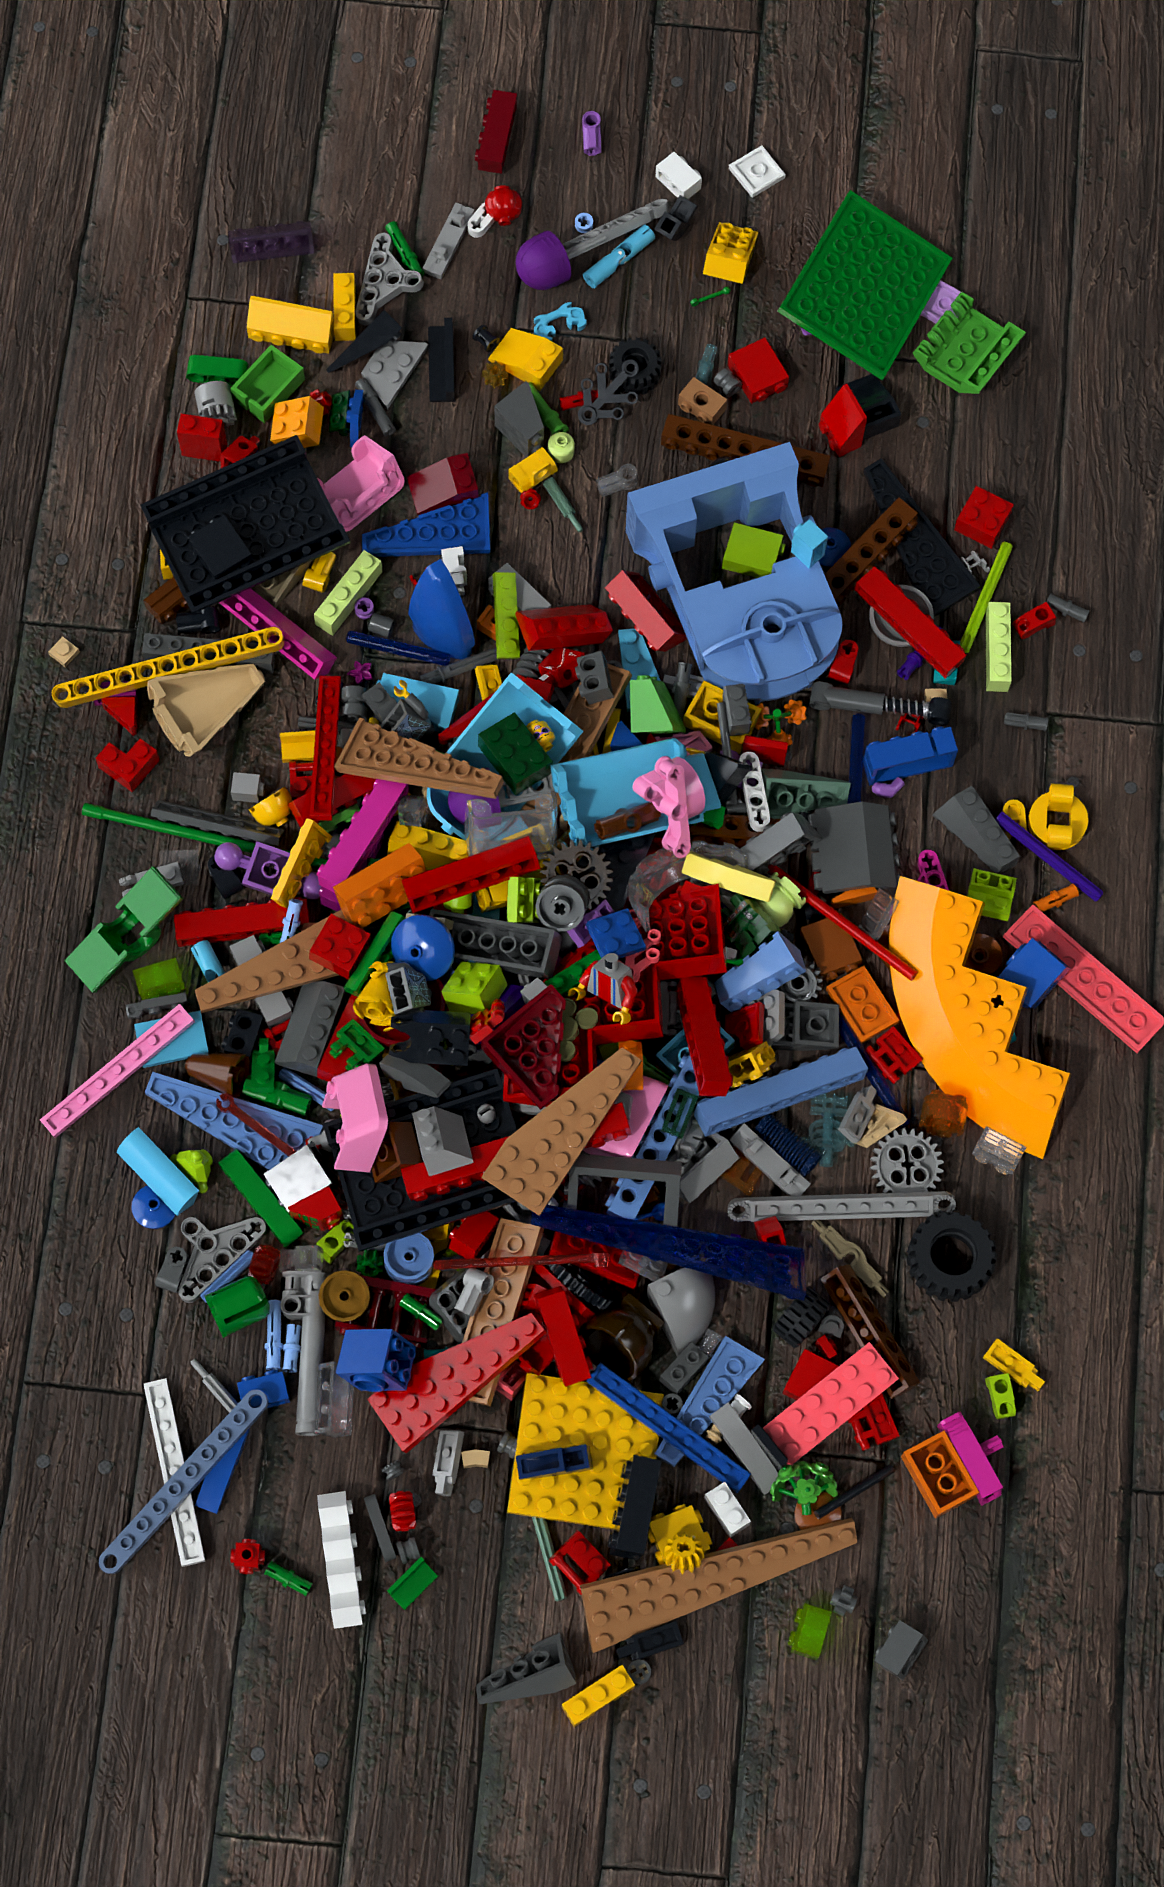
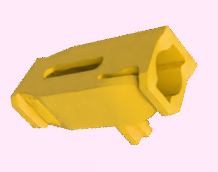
(496, 895)

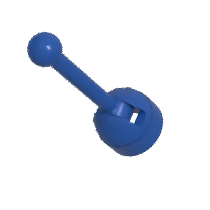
(657, 1213)

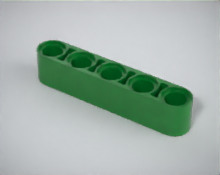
(260, 1198)

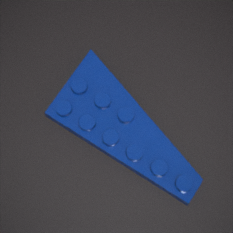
(436, 530)

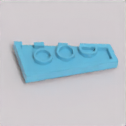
(635, 658)

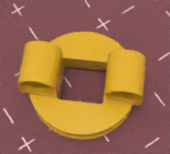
(1058, 799)

